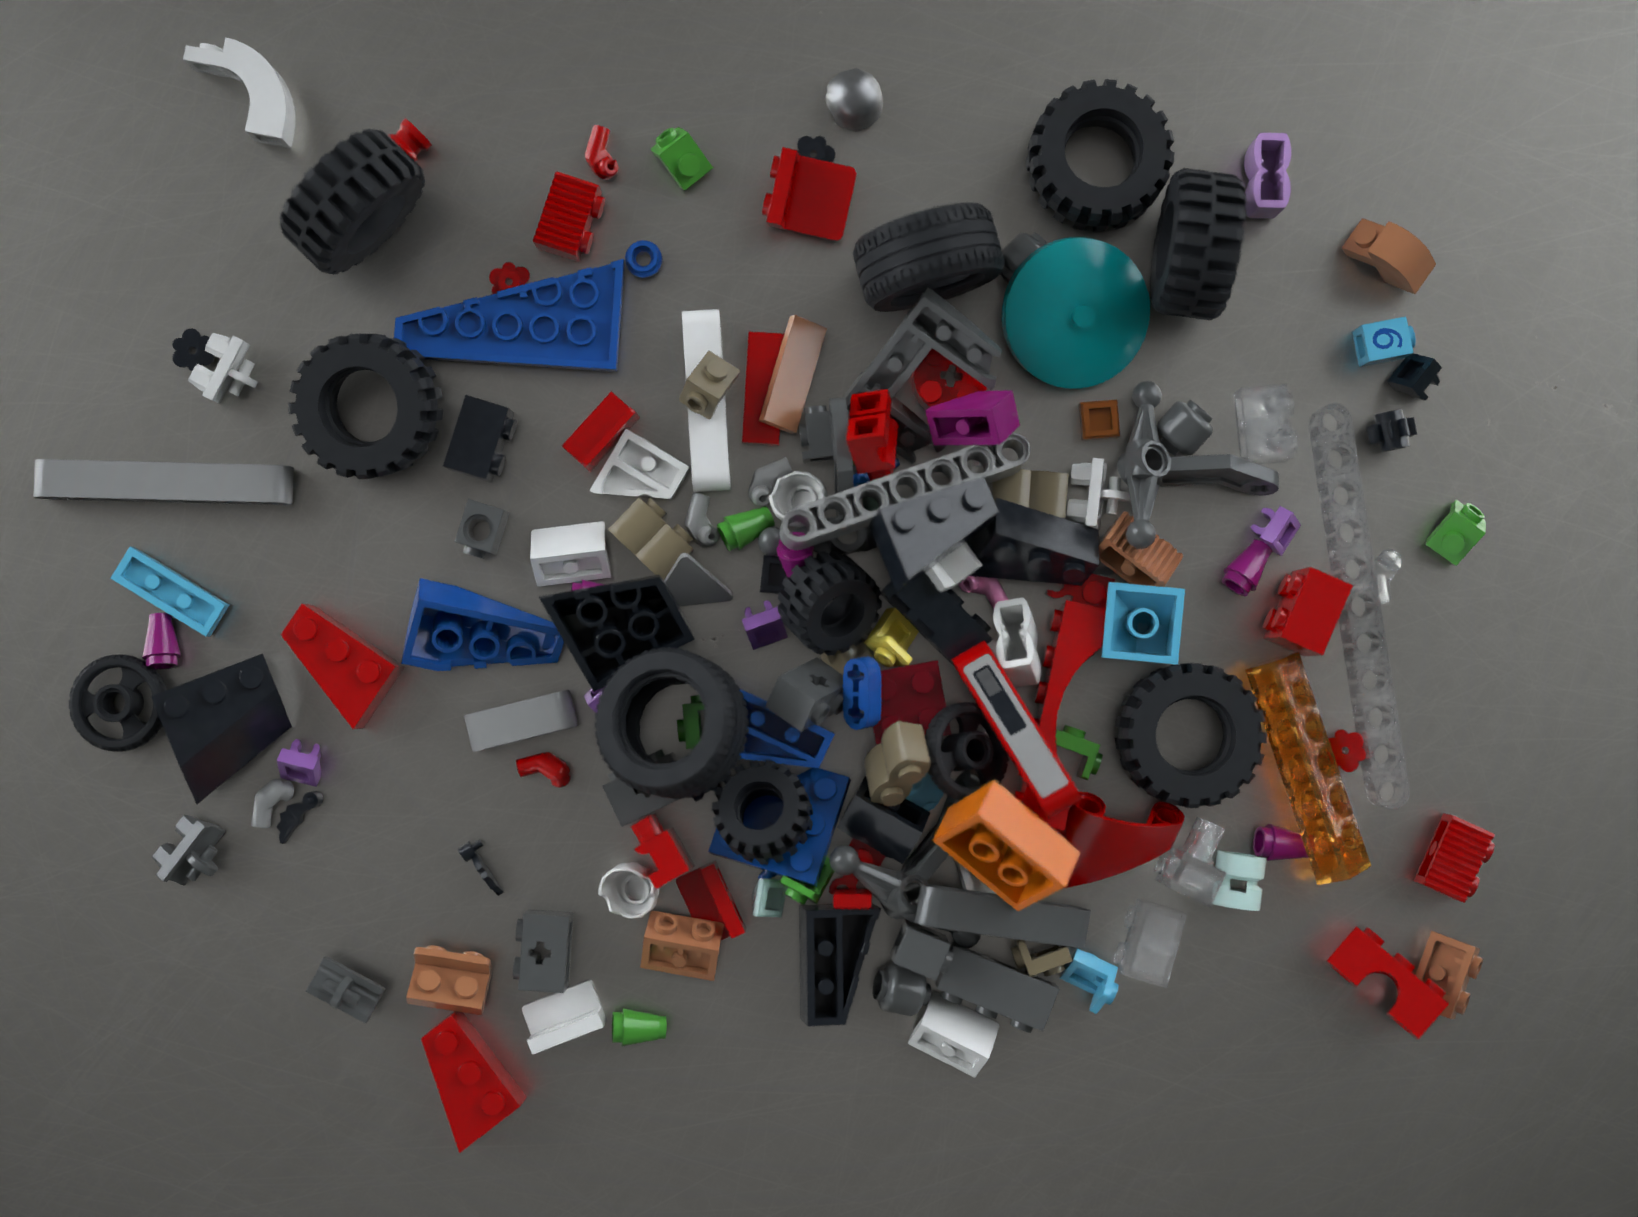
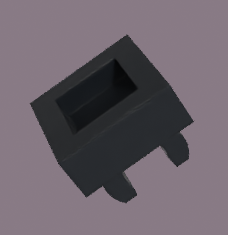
(1415, 375)

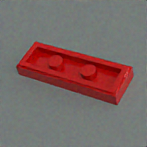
(761, 361)

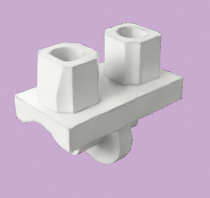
(231, 353)
(1094, 476)

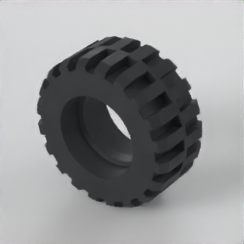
(1128, 117)
(352, 201)
(1197, 244)
(319, 415)
(1239, 745)

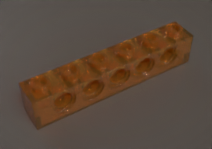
(1308, 769)

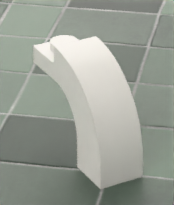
(271, 104)

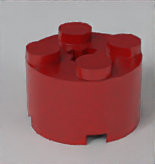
(932, 389)

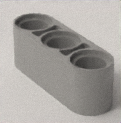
(521, 720)

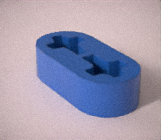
(862, 692)

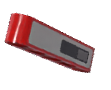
(1016, 729)

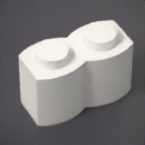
(1017, 642)

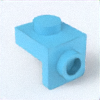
(1092, 976)

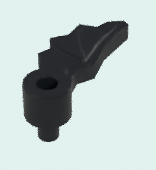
(294, 814)
(469, 851)

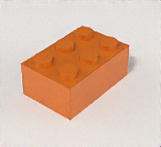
(1006, 846)

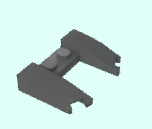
(926, 326)

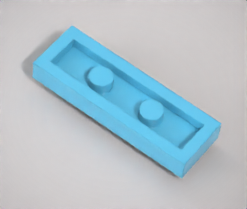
(170, 591)

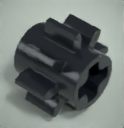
(1392, 430)

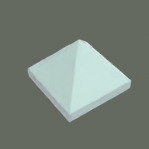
(768, 898)

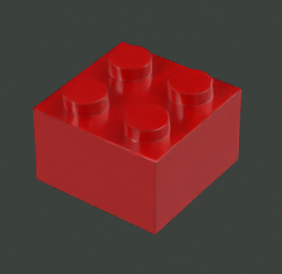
(1306, 611)

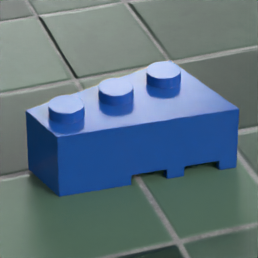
(779, 741)

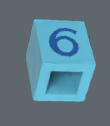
(1383, 341)

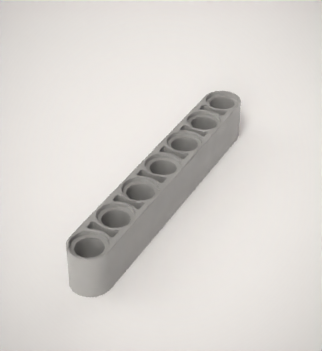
(163, 482)
(884, 490)

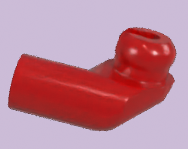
(597, 155)
(547, 765)

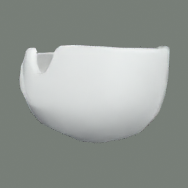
(794, 491)
(629, 890)

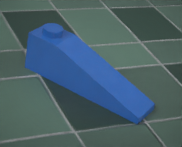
(466, 629)

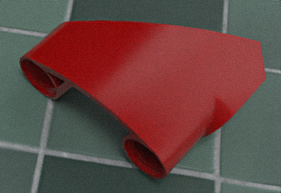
(1116, 845)

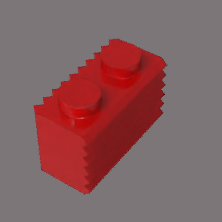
(569, 216)
(1455, 858)

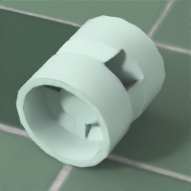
(1240, 867)

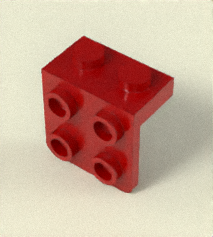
(809, 195)

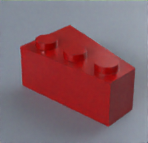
(342, 663)
(469, 1079)

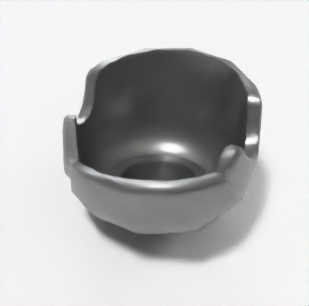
(854, 99)

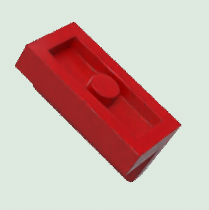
(600, 431)
(711, 899)

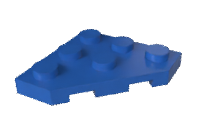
(827, 796)

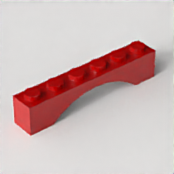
(1076, 639)

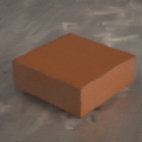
(1099, 420)

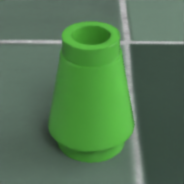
(744, 527)
(637, 1027)

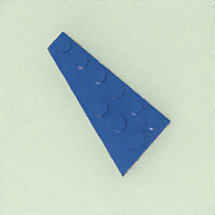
(538, 324)

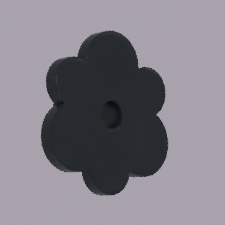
(808, 145)
(183, 357)

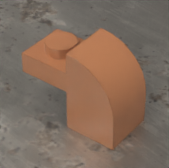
(1393, 251)

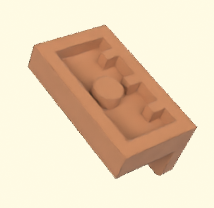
(681, 945)
(1450, 966)
(449, 980)

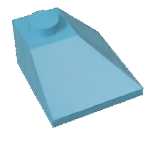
(1143, 623)

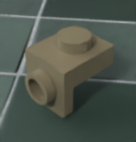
(708, 384)
(1048, 960)

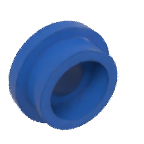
(639, 248)

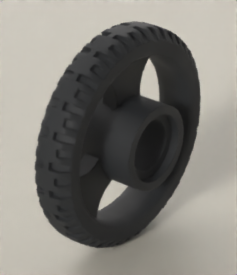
(83, 703)
(964, 750)

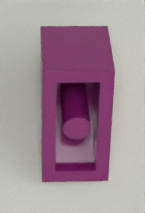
(974, 419)

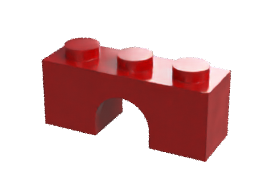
(1417, 1001)

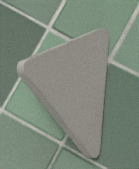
(694, 584)

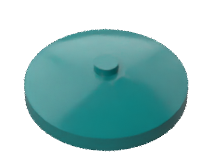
(1075, 312)

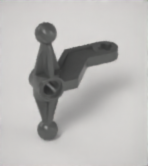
(1149, 465)
(843, 480)
(890, 885)

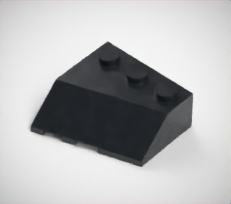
(617, 622)
(221, 722)

